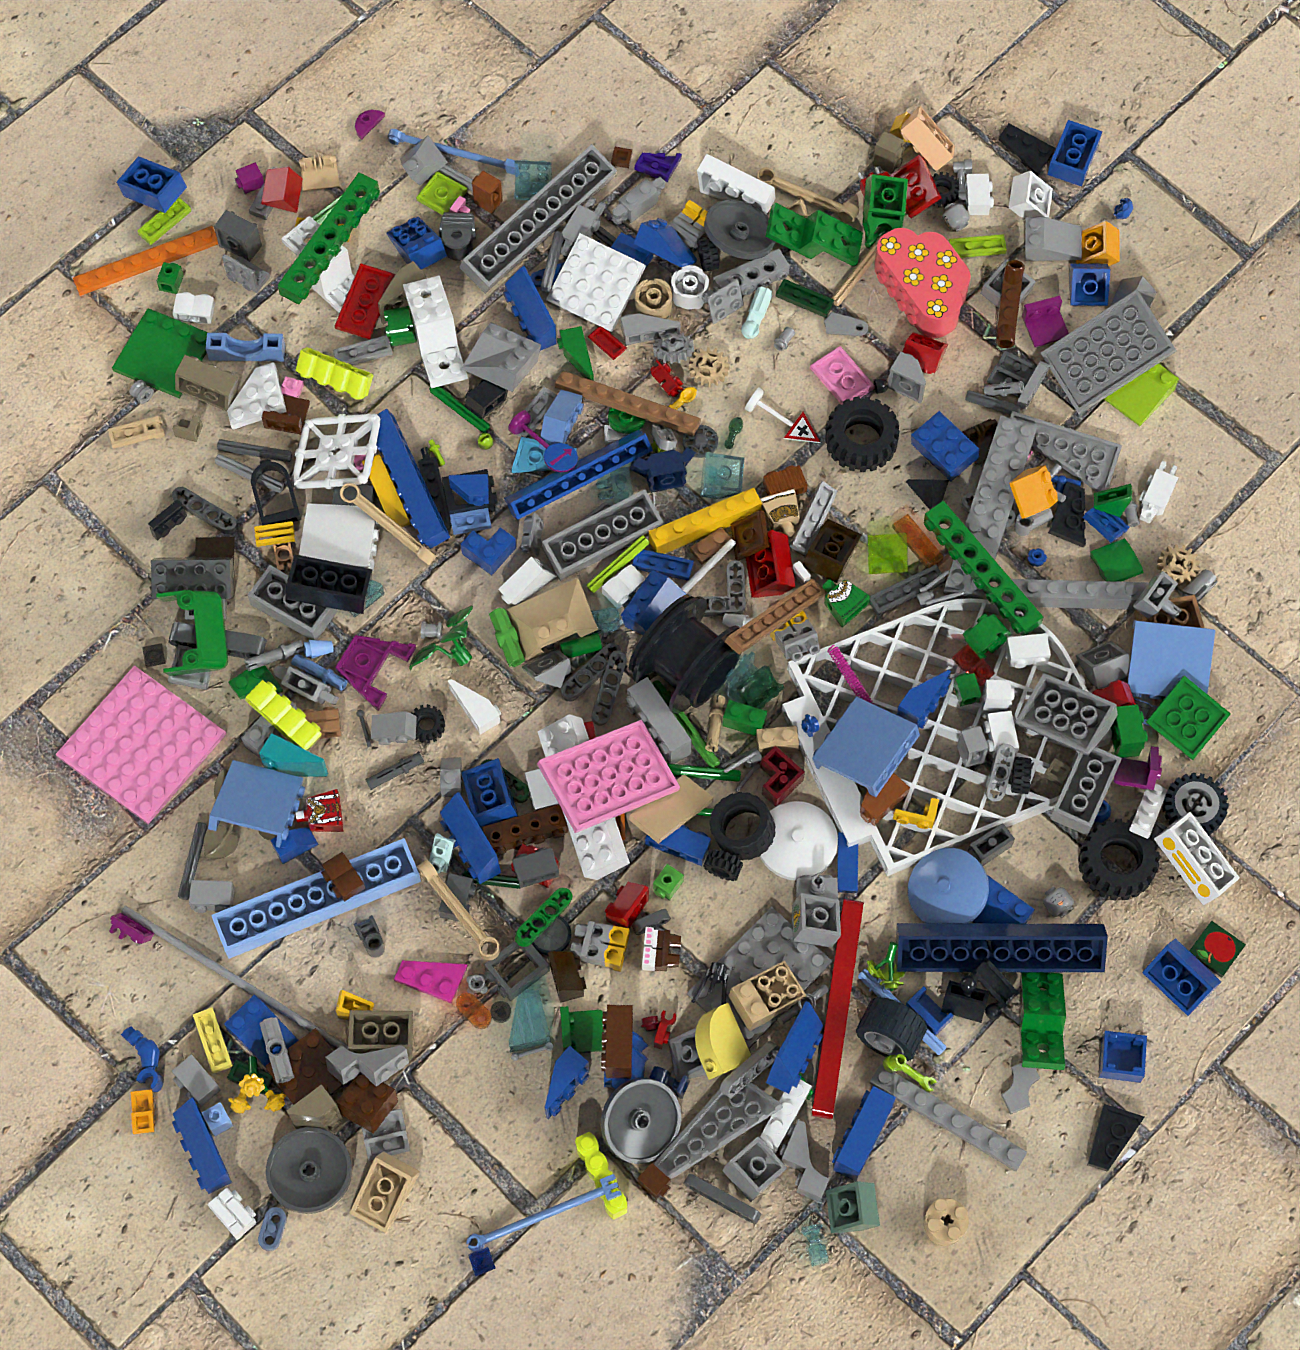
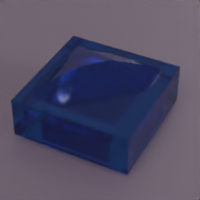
(481, 1261)

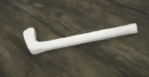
(708, 565)

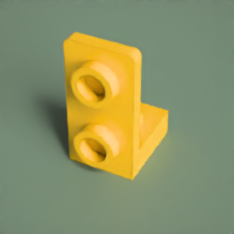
(921, 821)

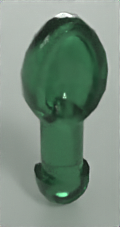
(735, 428)

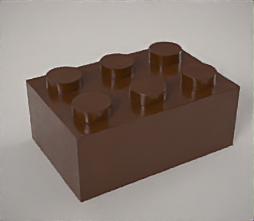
(617, 1041)

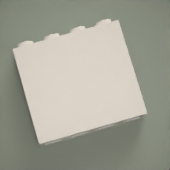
(339, 535)

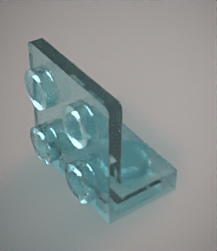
(531, 178)
(739, 675)

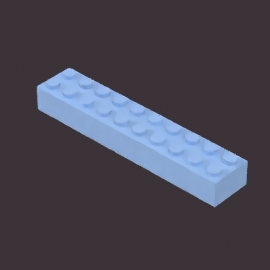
(312, 900)

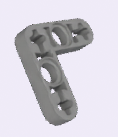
(729, 600)

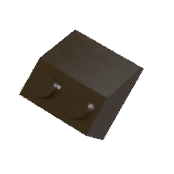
(566, 975)

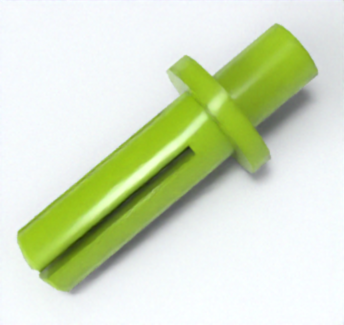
(435, 449)

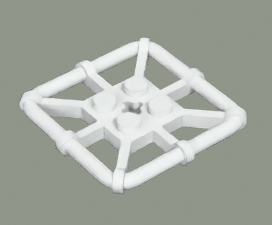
(329, 444)

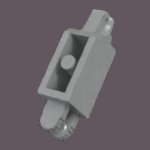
(638, 201)
(583, 222)
(305, 685)

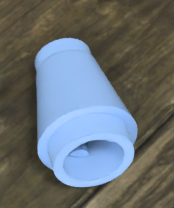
(317, 648)

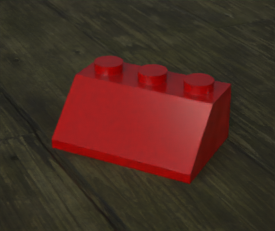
(771, 569)

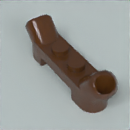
(1009, 304)

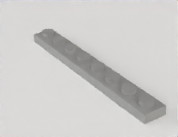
(949, 1118)

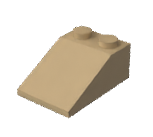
(384, 1191)

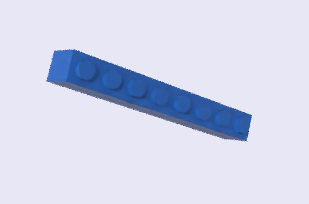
(586, 471)
(409, 482)

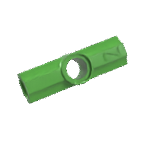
(506, 637)

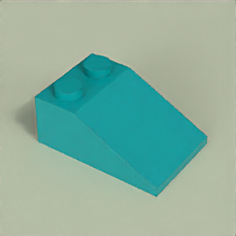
(291, 759)

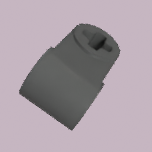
(369, 934)

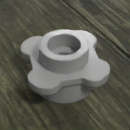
(472, 980)

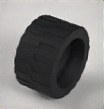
(731, 807)

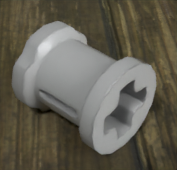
(431, 630)

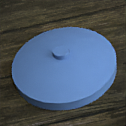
(948, 887)

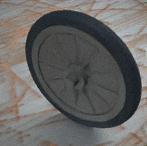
(554, 938)

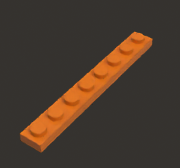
(145, 260)

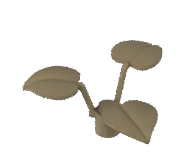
(222, 842)

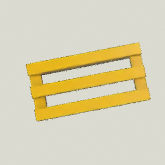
(274, 530)

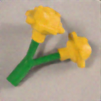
(253, 1085)

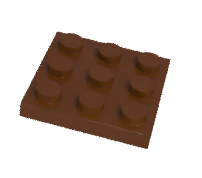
(308, 1067)

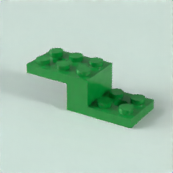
(814, 234)
(1042, 1020)

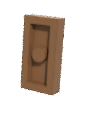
(709, 545)

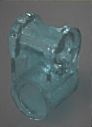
(601, 620)

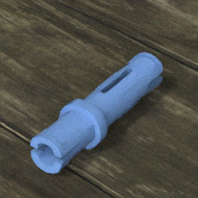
(327, 676)

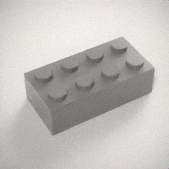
(269, 597)
(659, 720)
(1085, 790)

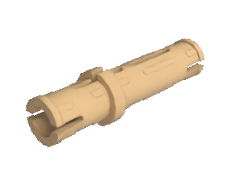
(716, 717)

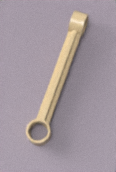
(846, 211)
(388, 524)
(431, 876)

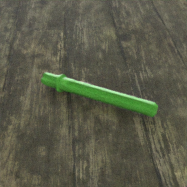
(696, 739)

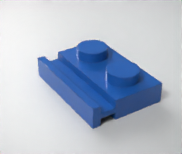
(1106, 524)

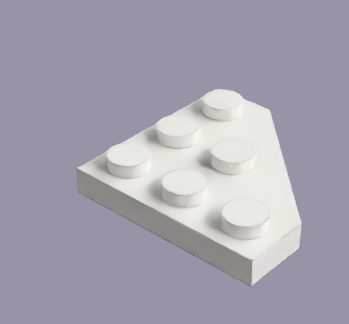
(259, 394)

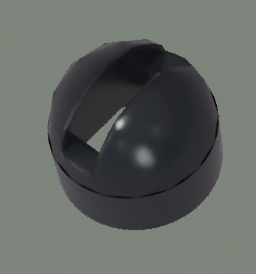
(879, 385)

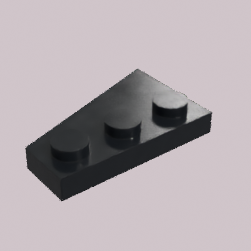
(1112, 1135)

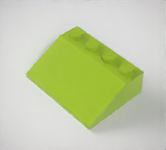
(1144, 394)

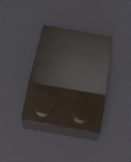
(831, 550)

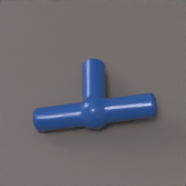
(1061, 480)

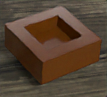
(621, 157)

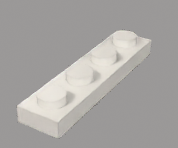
(1148, 811)
(782, 1120)

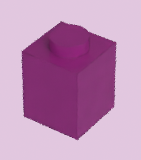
(249, 178)

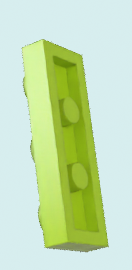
(164, 222)
(979, 245)

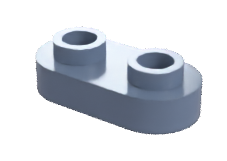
(272, 1229)

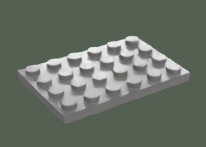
(1108, 351)
(757, 950)

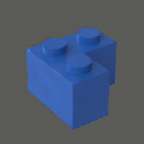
(489, 554)

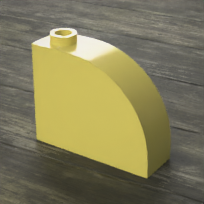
(720, 1042)

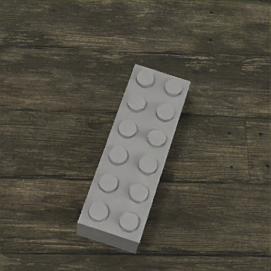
(601, 534)

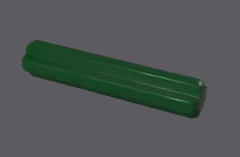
(498, 880)

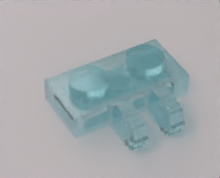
(620, 484)

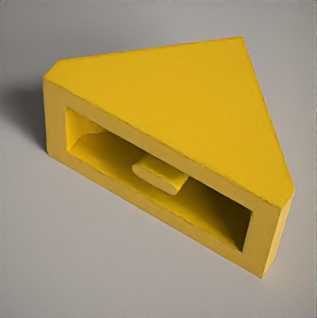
(348, 1002)

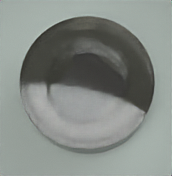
(500, 1012)

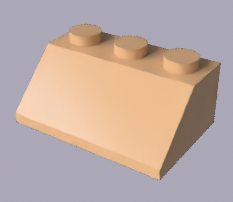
(927, 139)

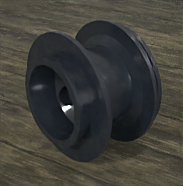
(685, 654)

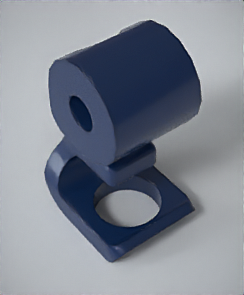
(664, 1076)

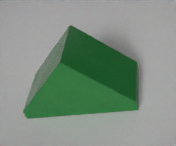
(1113, 500)

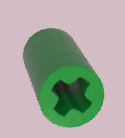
(581, 645)

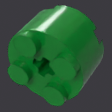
(400, 326)
(986, 635)

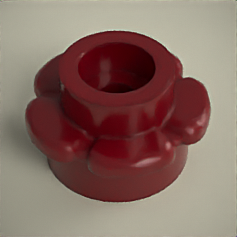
(650, 1023)

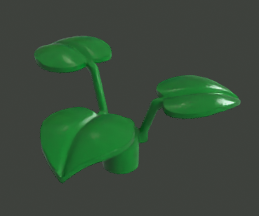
(457, 631)

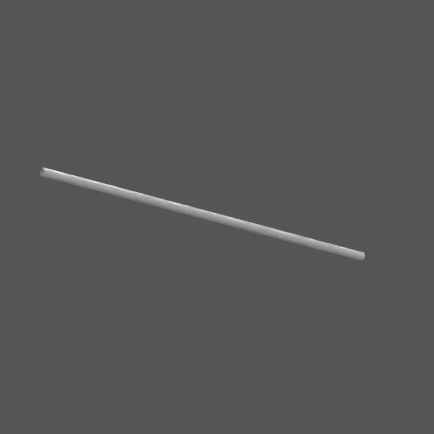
(230, 976)

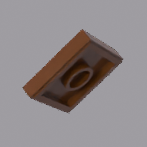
(750, 535)

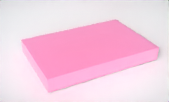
(842, 375)

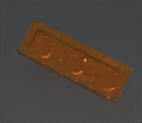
(918, 542)

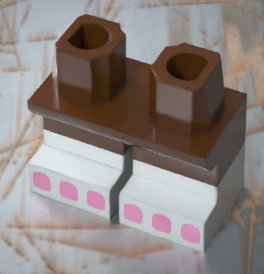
(656, 950)

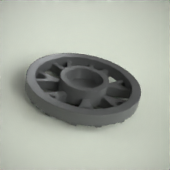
(700, 441)

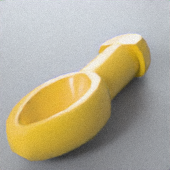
(686, 396)

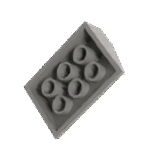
(1067, 714)

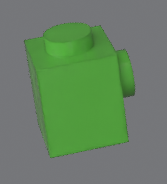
(668, 882)

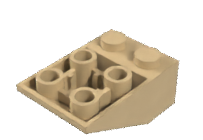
(766, 995)

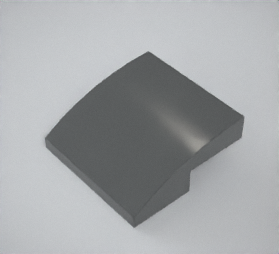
(1011, 369)

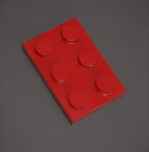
(920, 188)

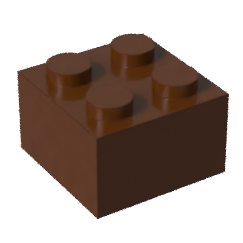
(367, 1103)

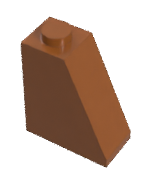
(876, 808)

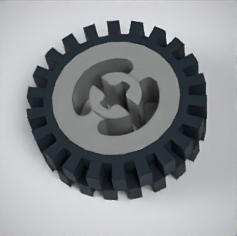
(1179, 793)

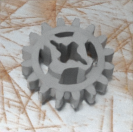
(673, 347)

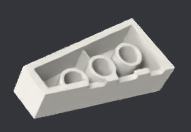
(729, 183)

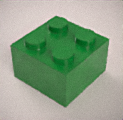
(1127, 732)

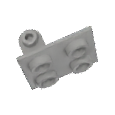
(724, 299)

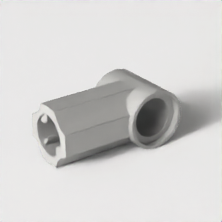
(1033, 522)

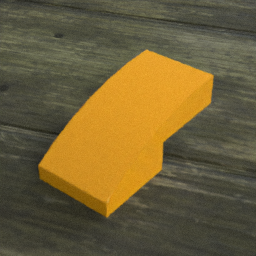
(142, 1111)

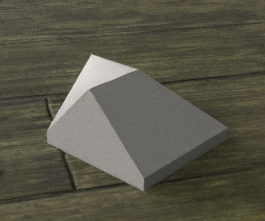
(1131, 284)
(549, 668)

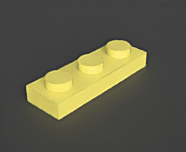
(212, 1040)

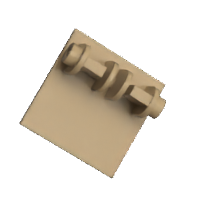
(319, 172)

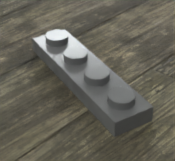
(904, 590)

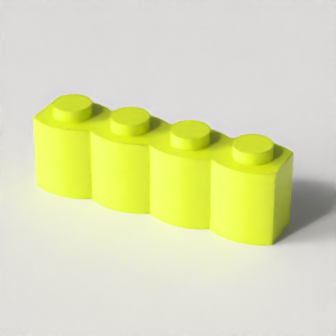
(333, 372)
(283, 716)
(597, 1168)

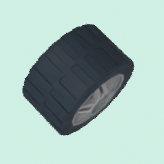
(891, 1028)

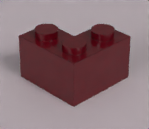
(784, 776)

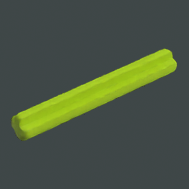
(617, 564)

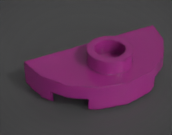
(367, 121)

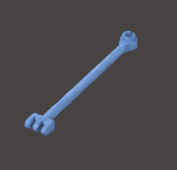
(396, 136)
(604, 1190)

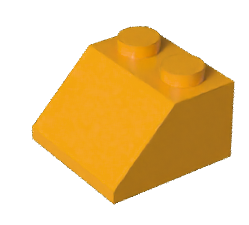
(1100, 245)
(1033, 491)

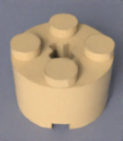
(653, 298)
(934, 1221)

